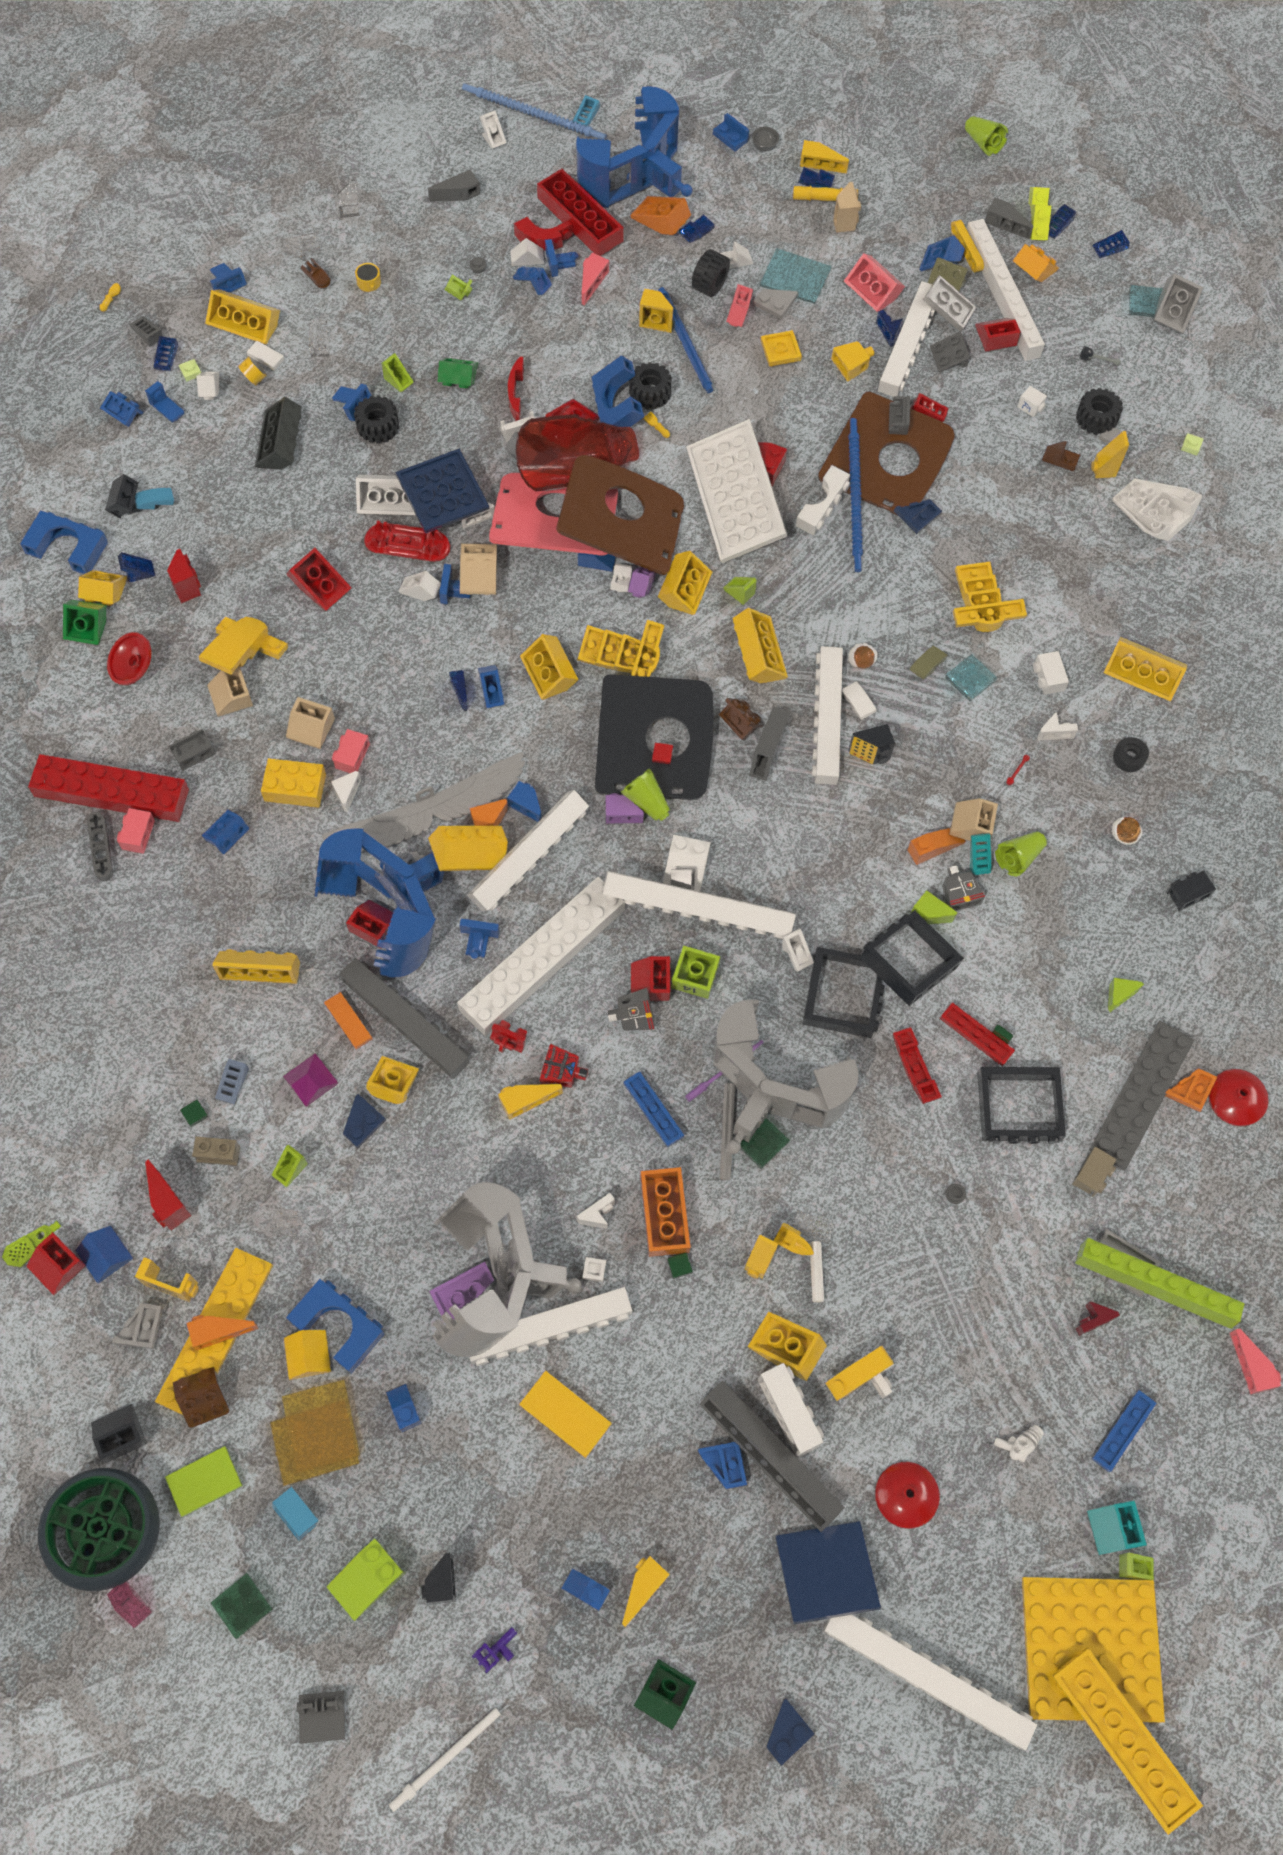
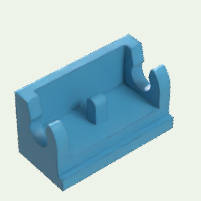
(294, 1513)

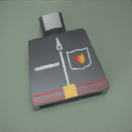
(961, 890)
(634, 1011)

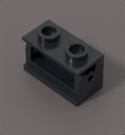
(121, 496)
(1191, 890)

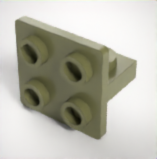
(951, 272)

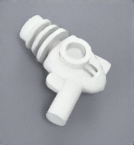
(1023, 1445)

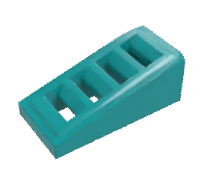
(980, 866)

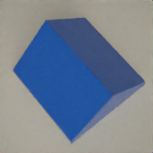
(103, 1253)

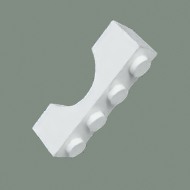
(813, 516)

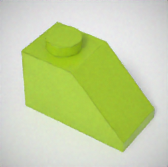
(934, 910)

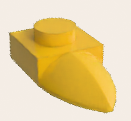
(791, 1240)

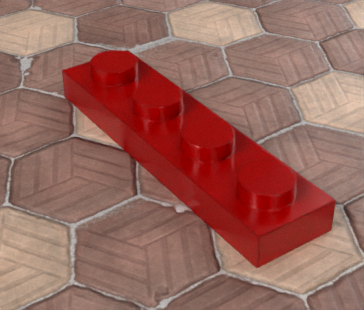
(977, 1034)

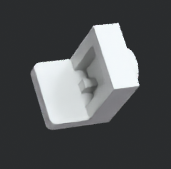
(621, 578)

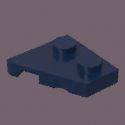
(918, 515)
(362, 1121)
(788, 1733)

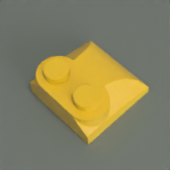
(391, 1080)

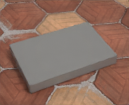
(949, 303)
(1116, 1242)

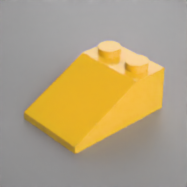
(789, 1344)

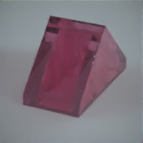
(129, 1604)

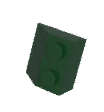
(665, 1694)

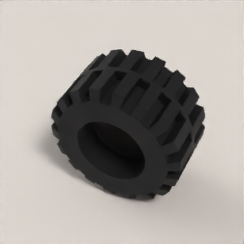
(710, 273)
(651, 375)
(1101, 401)
(376, 408)

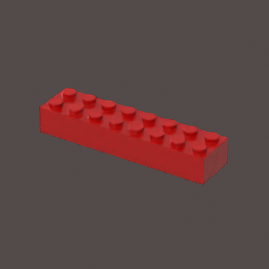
(108, 787)

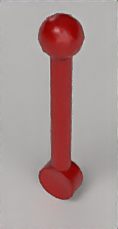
(1010, 780)

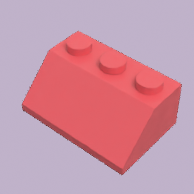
(874, 283)

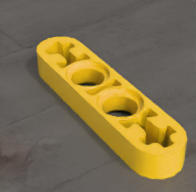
(971, 252)

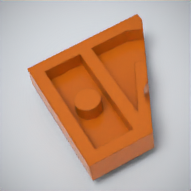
(1193, 1090)

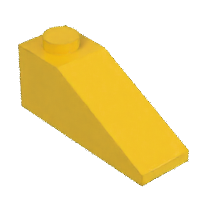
(819, 156)
(1110, 457)
(523, 1098)
(760, 1257)
(859, 1373)
(645, 1583)

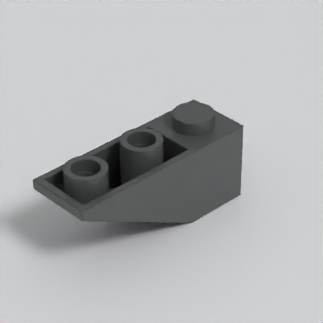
(457, 188)
(1005, 216)

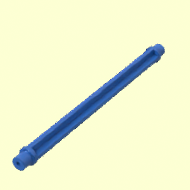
(688, 346)

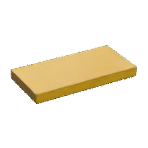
(565, 1414)

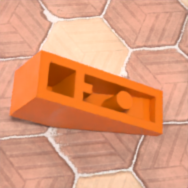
(932, 845)
(213, 1330)

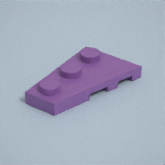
(462, 1289)

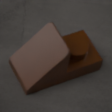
(1059, 456)

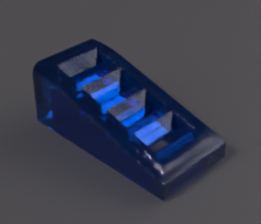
(1066, 214)
(1118, 236)
(165, 341)
(458, 682)

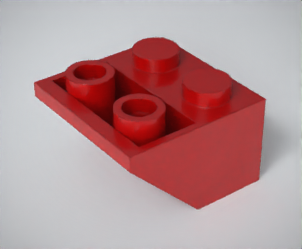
(998, 333)
(183, 577)
(370, 922)
(652, 974)
(54, 1263)

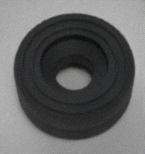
(1128, 764)

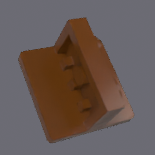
(740, 717)

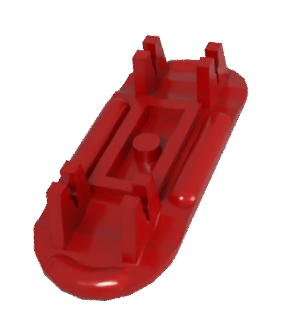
(407, 542)

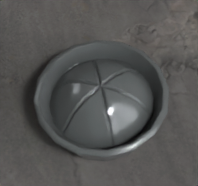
(765, 138)

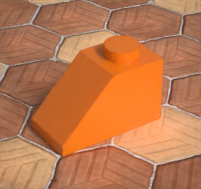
(489, 814)

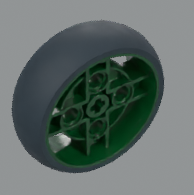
(58, 1513)

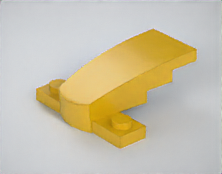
(983, 599)
(239, 642)
(622, 652)

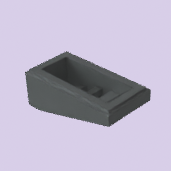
(151, 338)

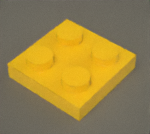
(781, 348)

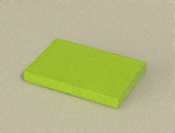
(203, 1481)

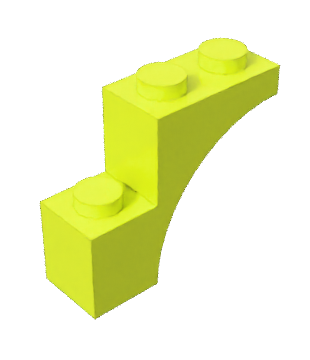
(1039, 212)

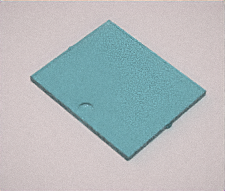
(797, 274)

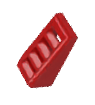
(922, 401)

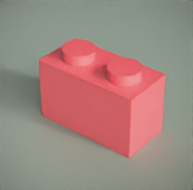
(351, 751)
(135, 830)

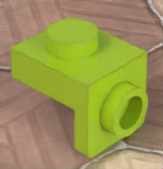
(458, 287)

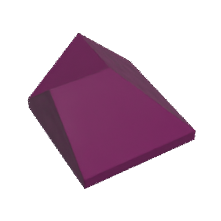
(310, 1080)

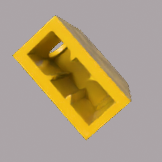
(852, 359)

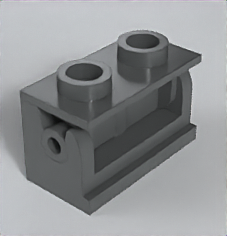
(192, 749)

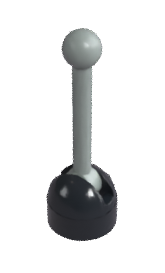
(1087, 354)

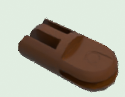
(316, 274)

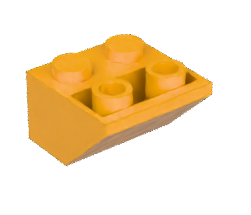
(1036, 262)

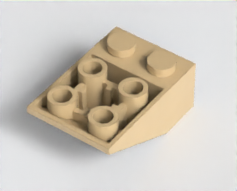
(478, 569)

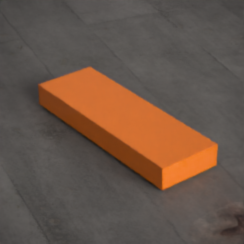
(348, 1020)

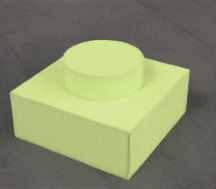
(189, 370)
(1192, 444)

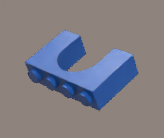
(606, 384)
(50, 527)
(322, 1299)

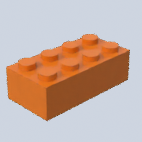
(665, 1212)

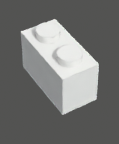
(1050, 672)

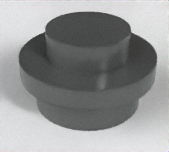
(477, 265)
(955, 1194)

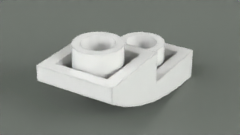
(859, 700)

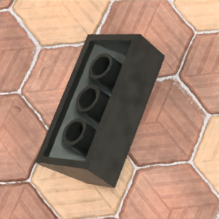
(278, 435)

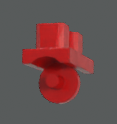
(508, 1039)

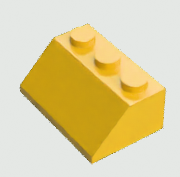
(685, 583)
(548, 666)

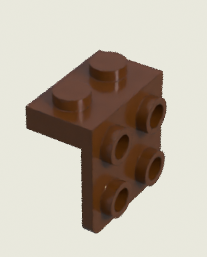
(200, 1397)

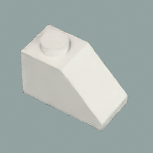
(208, 385)
(420, 586)

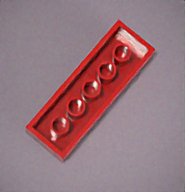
(589, 219)

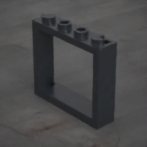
(896, 980)
(836, 1024)
(1028, 1074)

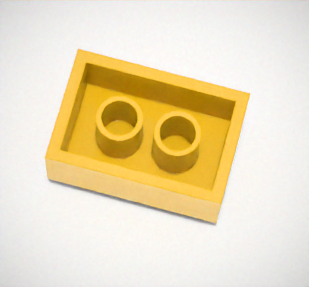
(293, 782)

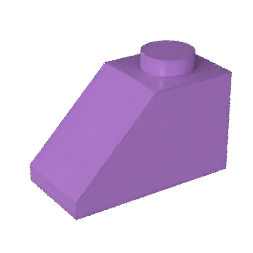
(641, 582)
(622, 810)

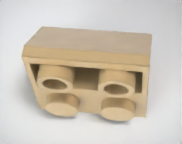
(847, 209)
(229, 692)
(309, 722)
(973, 818)

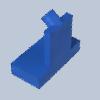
(559, 261)
(227, 279)
(351, 398)
(449, 587)
(478, 936)

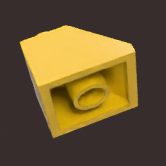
(655, 311)
(101, 587)

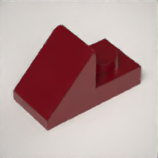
(1100, 1316)

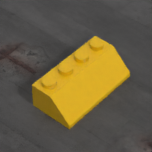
(241, 316)
(759, 646)
(1145, 669)
(468, 847)
(257, 966)

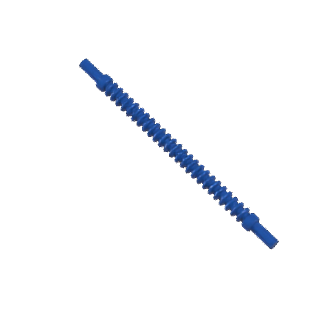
(855, 485)

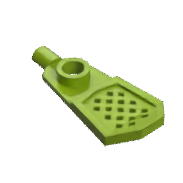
(31, 1241)

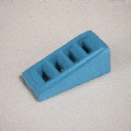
(587, 101)

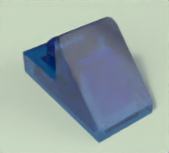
(889, 328)
(136, 567)

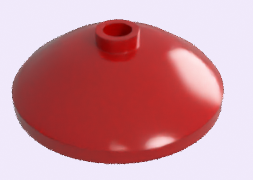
(129, 658)
(1231, 1105)
(892, 1497)

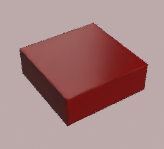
(662, 753)

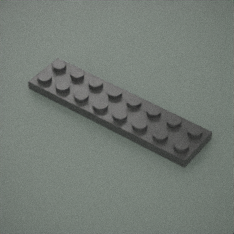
(1142, 1093)

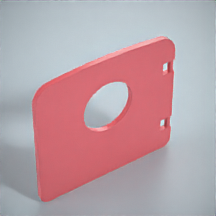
(527, 526)

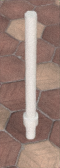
(410, 1790)

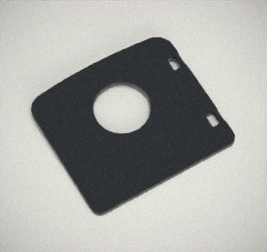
(627, 712)

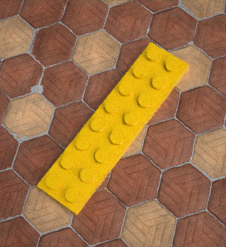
(231, 1299)
(1127, 1741)

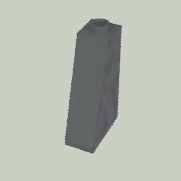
(769, 743)

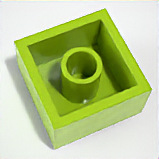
(695, 972)

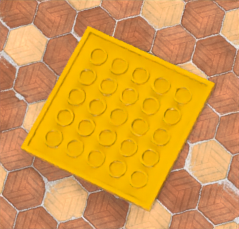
(1107, 1617)

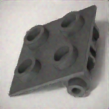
(950, 352)
(321, 1717)

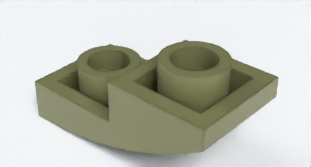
(927, 662)

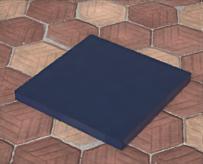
(442, 490)
(827, 1573)

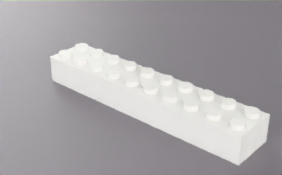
(540, 957)

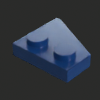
(725, 1463)

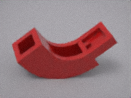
(526, 229)

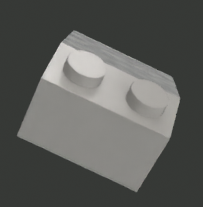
(1177, 303)

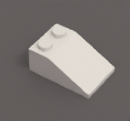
(688, 854)

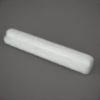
(817, 1272)

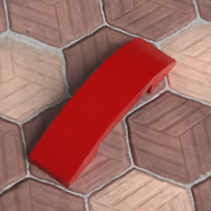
(516, 374)
(915, 1067)

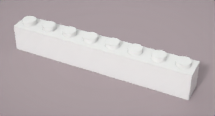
(907, 344)
(828, 715)
(528, 851)
(560, 1323)

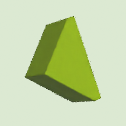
(396, 373)
(741, 588)
(1121, 990)
(289, 1166)
(1136, 1566)

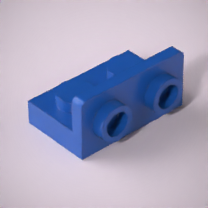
(732, 132)
(120, 408)
(226, 831)

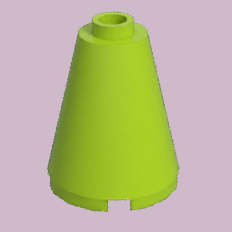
(987, 134)
(647, 796)
(1020, 852)

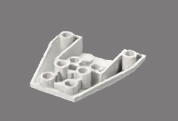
(1158, 507)

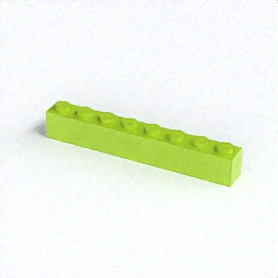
(1160, 1283)

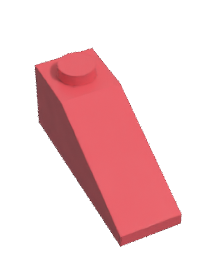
(594, 272)
(739, 305)
(1256, 1367)

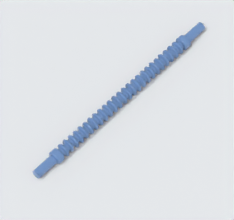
(586, 130)

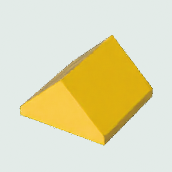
(307, 1353)

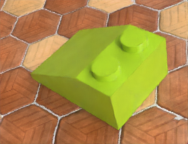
(365, 1579)

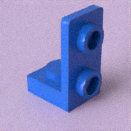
(537, 277)
(158, 399)

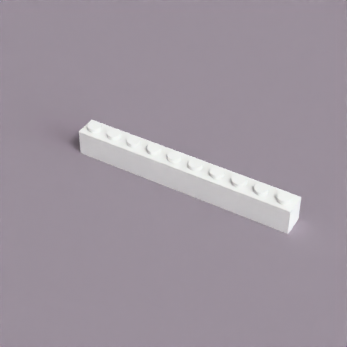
(1005, 290)
(697, 903)
(933, 1679)

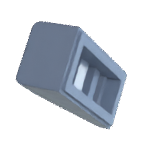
(238, 1083)

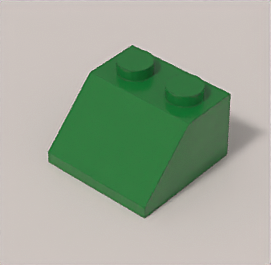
(457, 372)
(83, 621)

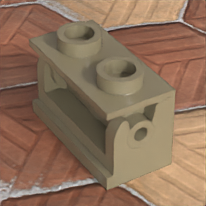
(216, 1151)
(1094, 1172)

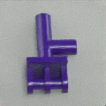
(499, 1646)

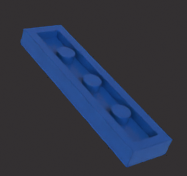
(653, 1109)
(1123, 1431)

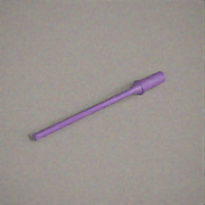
(703, 1086)

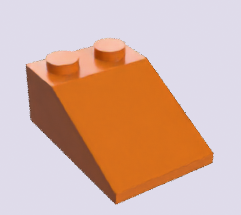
(662, 214)

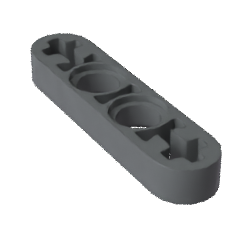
(100, 846)

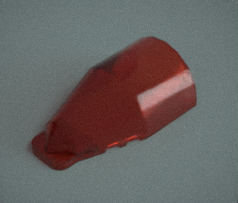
(551, 444)

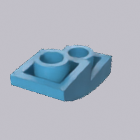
(148, 498)

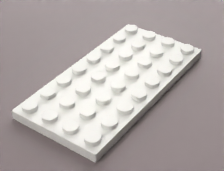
(736, 491)

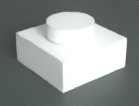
(594, 1269)

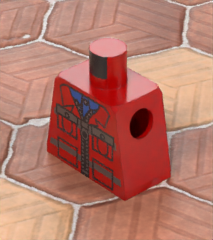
(561, 1068)

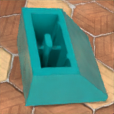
(1116, 1527)

